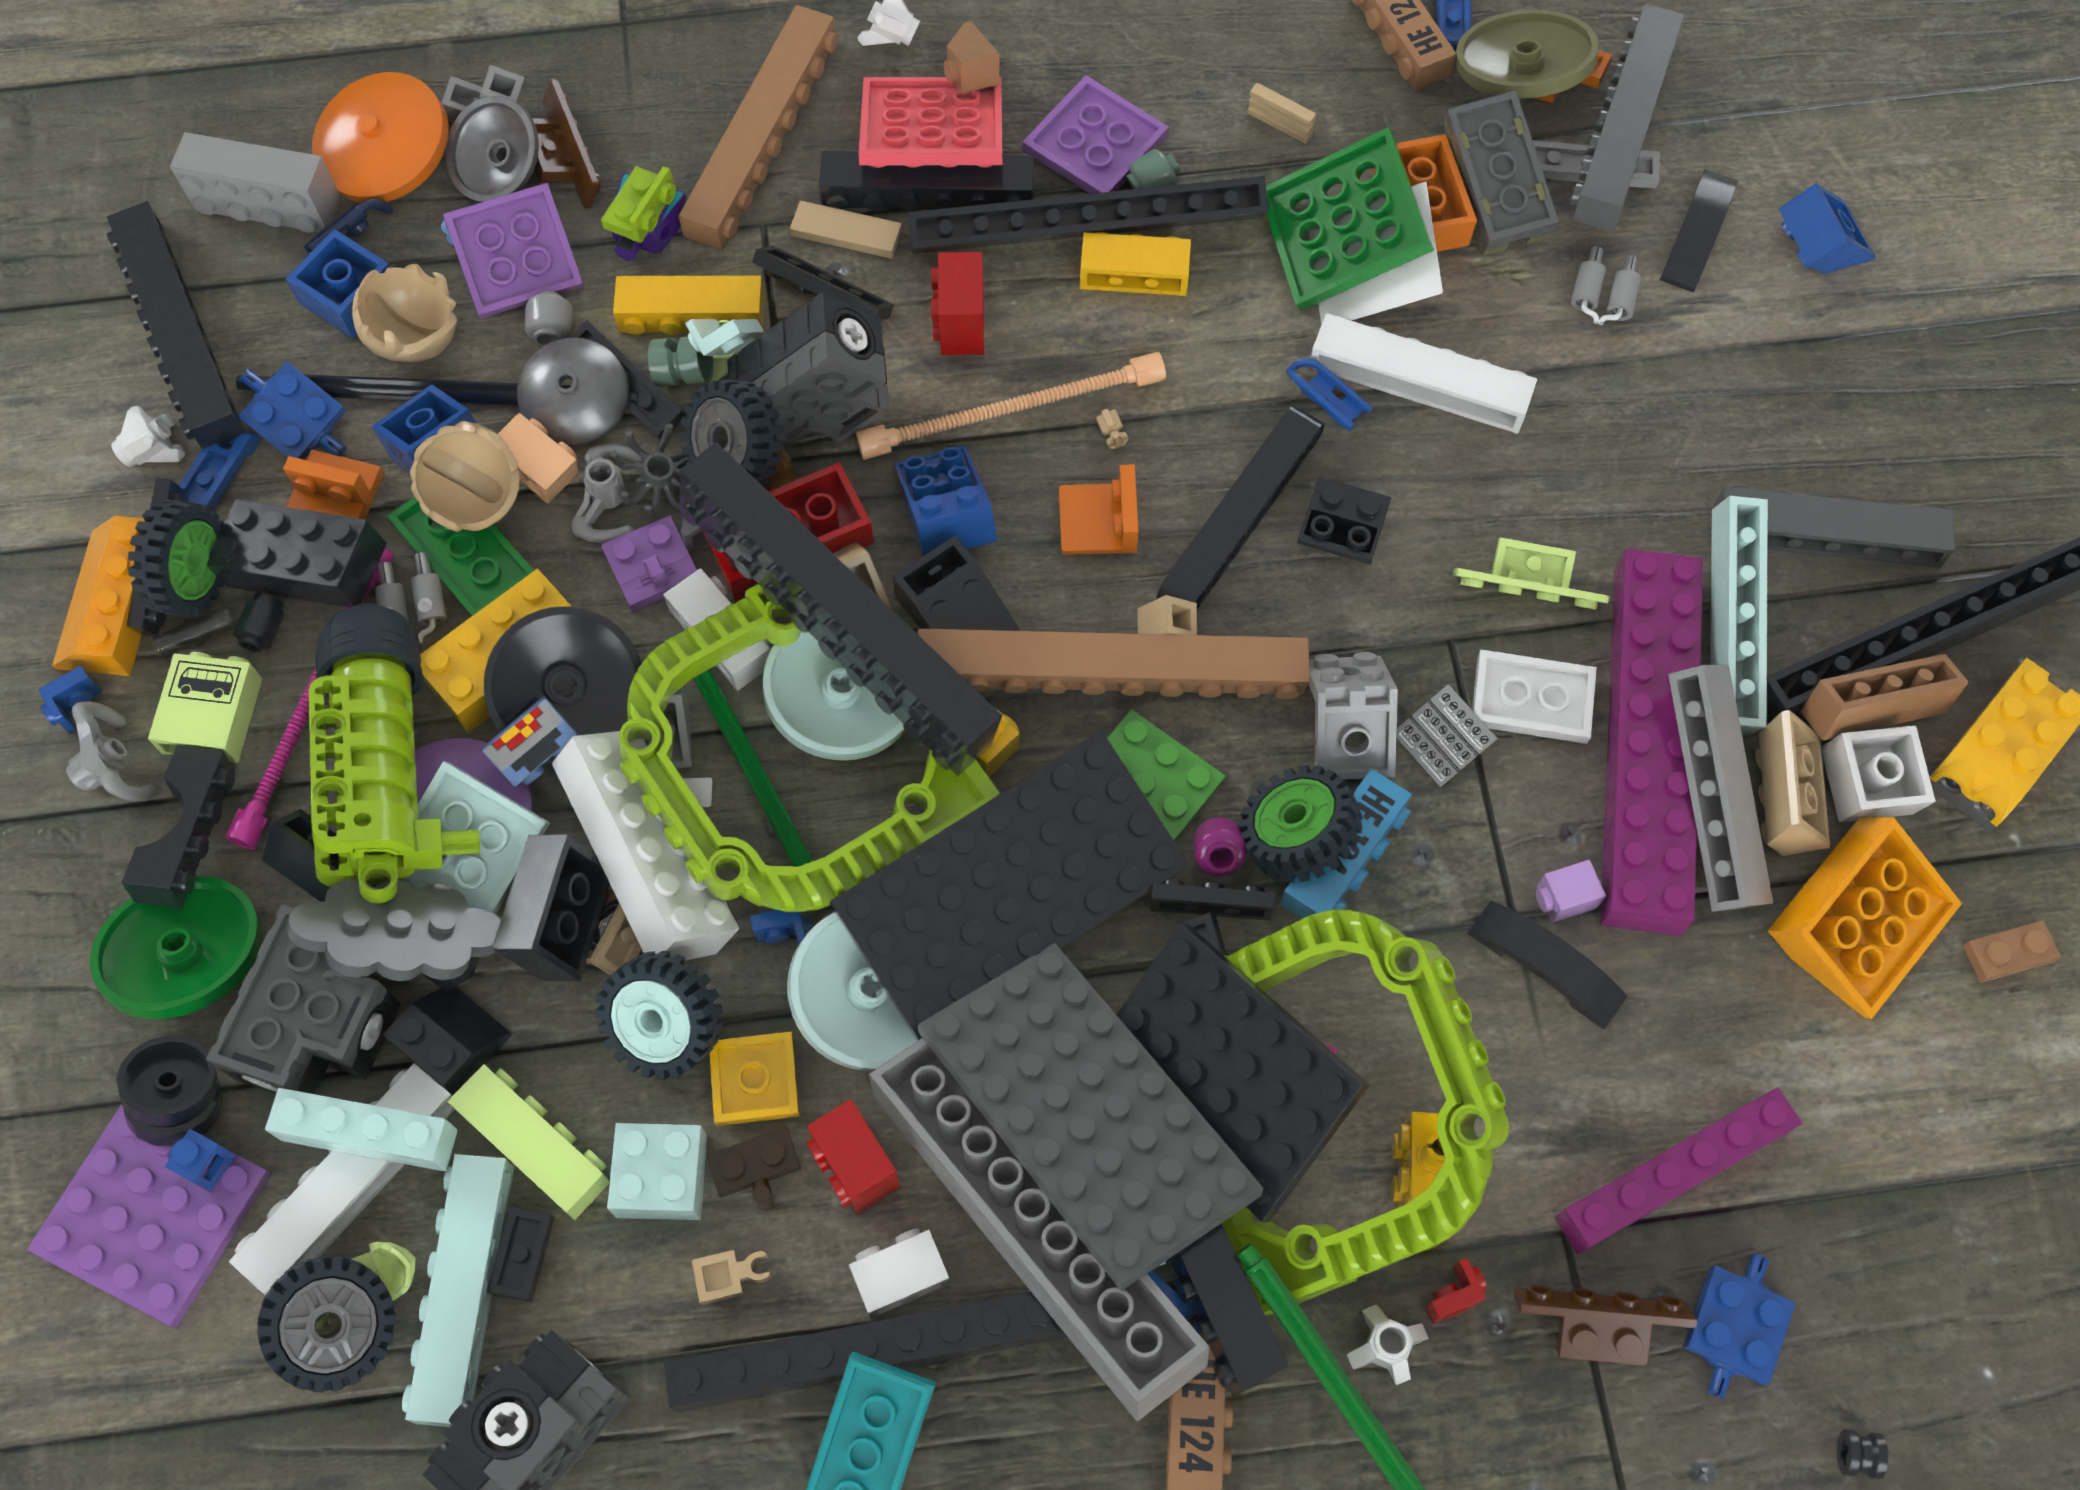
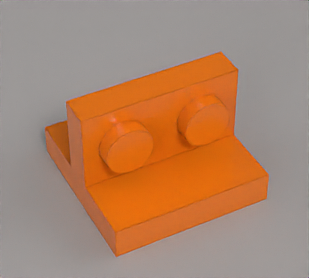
(333, 484)

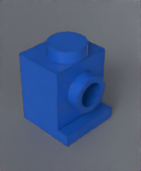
(193, 1154)

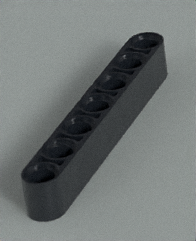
(1243, 507)

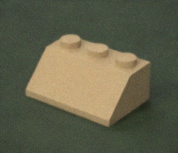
(1792, 786)

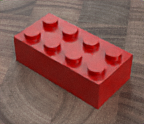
(825, 506)

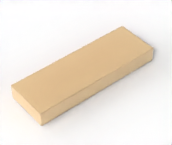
(846, 229)

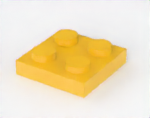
(754, 1079)

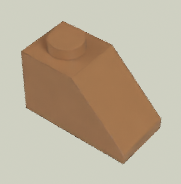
(971, 60)

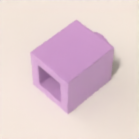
(1569, 891)

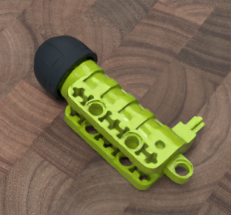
(369, 673)

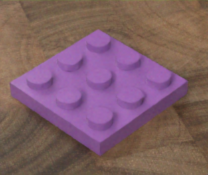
(1094, 137)
(513, 250)

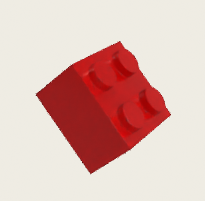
(958, 303)
(854, 1156)

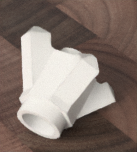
(890, 24)
(146, 439)
(1387, 1344)

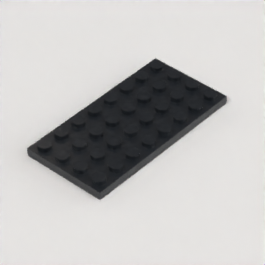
(1009, 881)

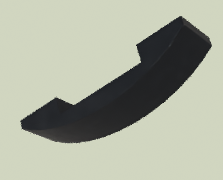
(1699, 230)
(1550, 959)

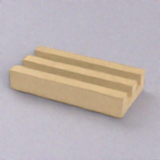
(1281, 113)

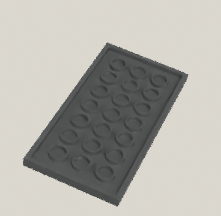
(1090, 1115)

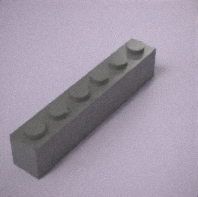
(1854, 527)

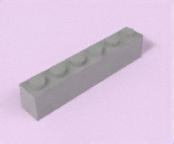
(1720, 788)

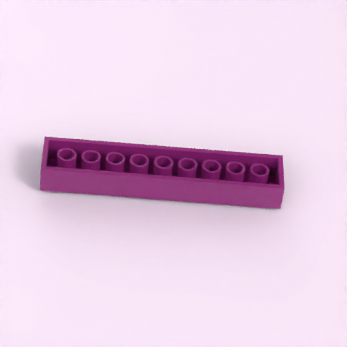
(1648, 796)

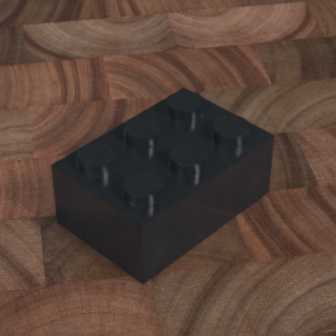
(552, 908)

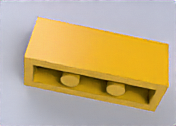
(1135, 263)

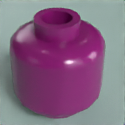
(1219, 846)

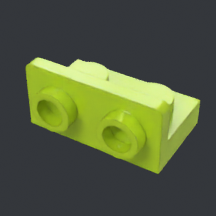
(639, 203)

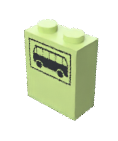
(206, 704)

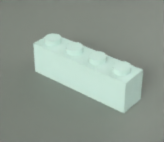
(361, 1129)

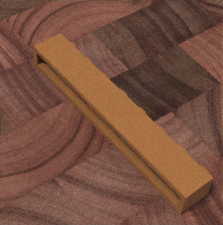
(758, 128)

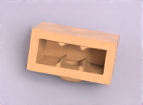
(540, 461)

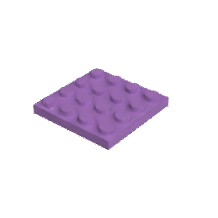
(144, 1227)

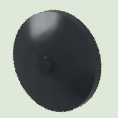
(569, 658)

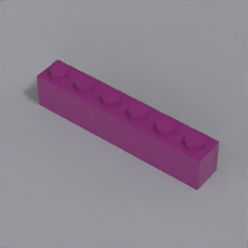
(1677, 1170)

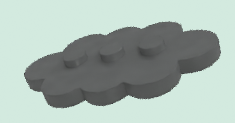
(409, 935)

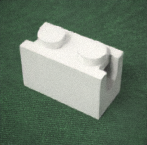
(899, 1272)

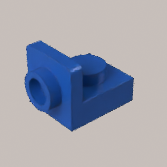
(65, 693)
(777, 926)

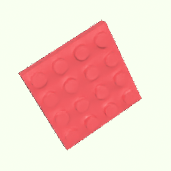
(929, 123)

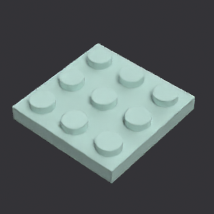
(503, 828)

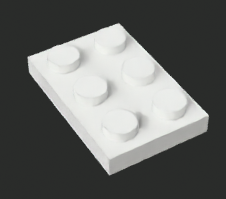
(1534, 696)

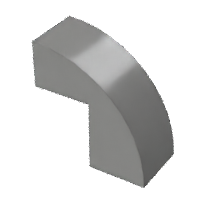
(462, 93)

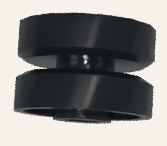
(169, 1089)

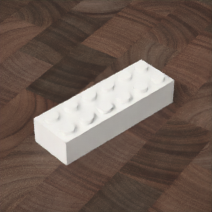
(643, 869)

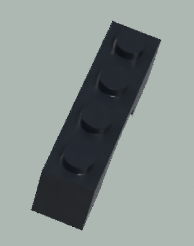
(167, 868)

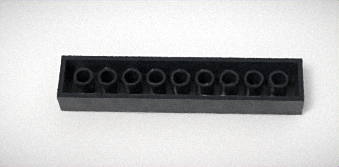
(837, 610)

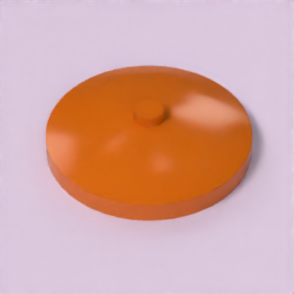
(381, 136)

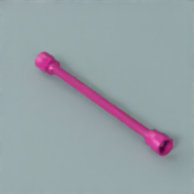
(250, 822)

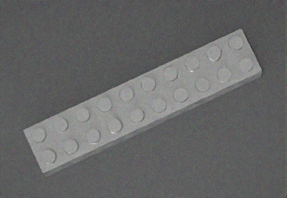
(1127, 1335)

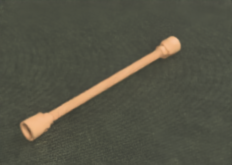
(1142, 370)

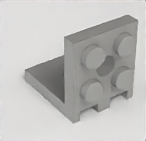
(1351, 698)

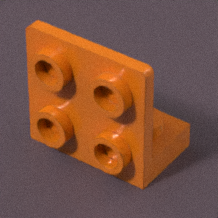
(1100, 516)

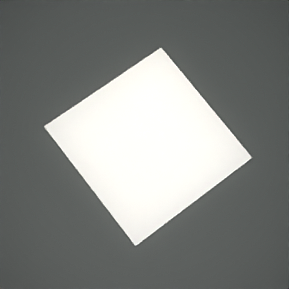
(1392, 289)

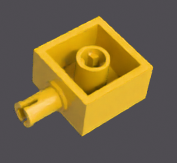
(1418, 1155)

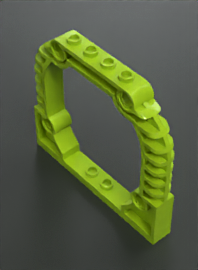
(784, 888)
(1463, 1076)

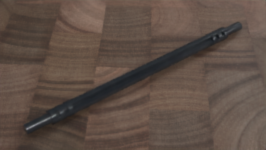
(406, 389)

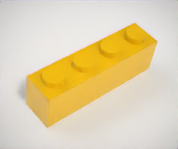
(669, 302)

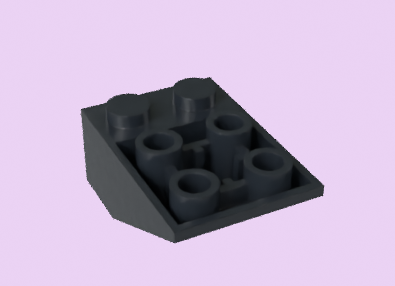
(951, 592)

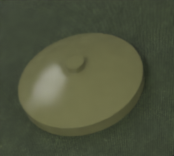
(1527, 53)

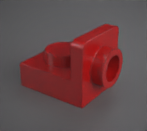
(1451, 1300)

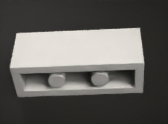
(701, 597)

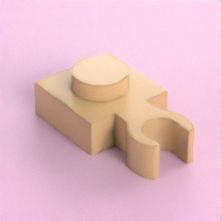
(722, 1275)

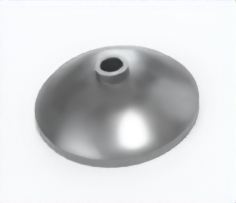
(479, 144)
(585, 409)

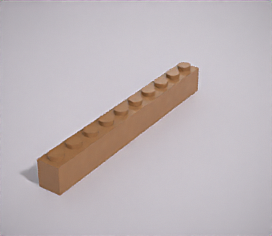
(1125, 662)

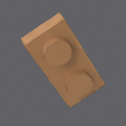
(2011, 951)

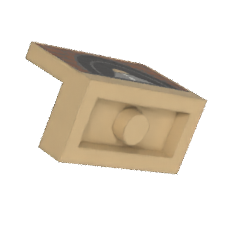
(614, 938)

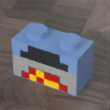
(529, 742)

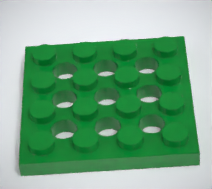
(1366, 225)

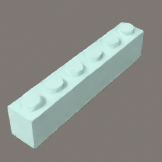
(1741, 603)
(457, 1301)

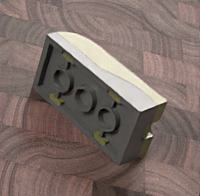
(1500, 172)

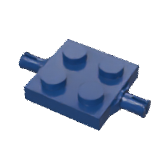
(292, 412)
(1739, 1326)

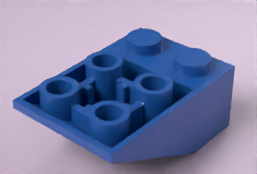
(946, 499)

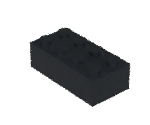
(296, 553)

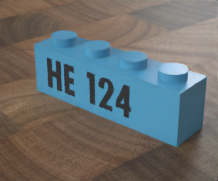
(1382, 808)

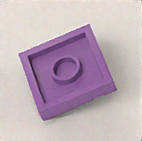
(649, 562)

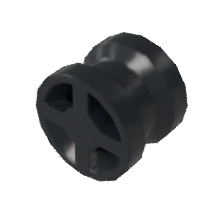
(1862, 1454)

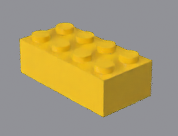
(458, 661)

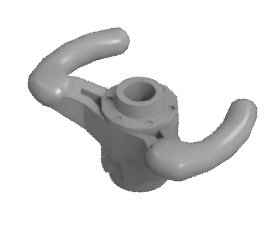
(602, 491)
(101, 756)

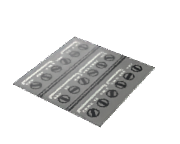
(1444, 735)

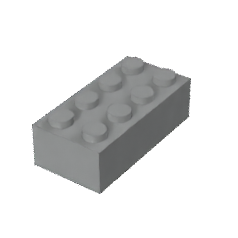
(256, 183)

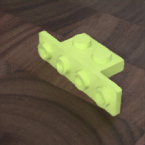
(1534, 568)

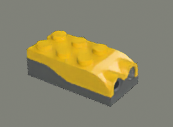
(2007, 746)

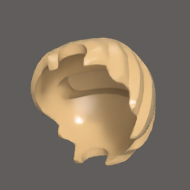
(404, 314)
(465, 477)

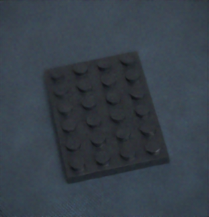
(1241, 1063)

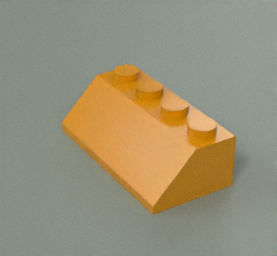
(100, 606)

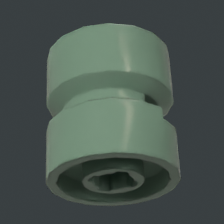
(674, 360)

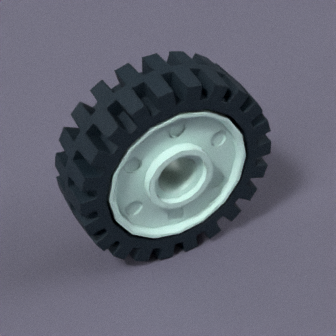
(655, 987)

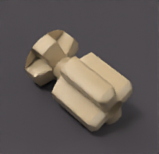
(1111, 425)

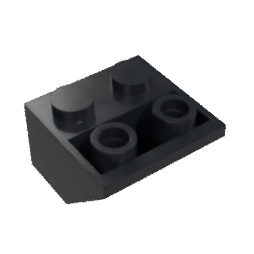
(1344, 520)

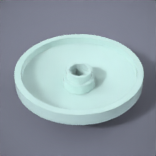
(821, 706)
(842, 1002)

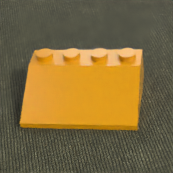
(1866, 914)

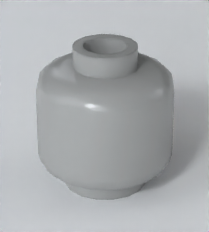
(548, 318)

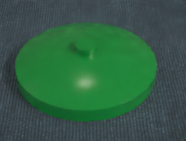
(176, 959)

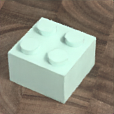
(657, 1171)

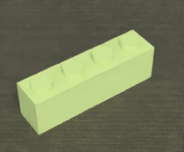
(530, 1141)

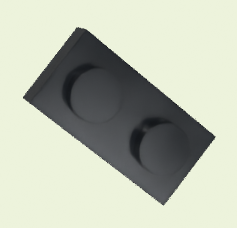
(520, 1254)

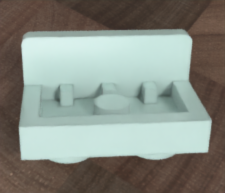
(713, 339)

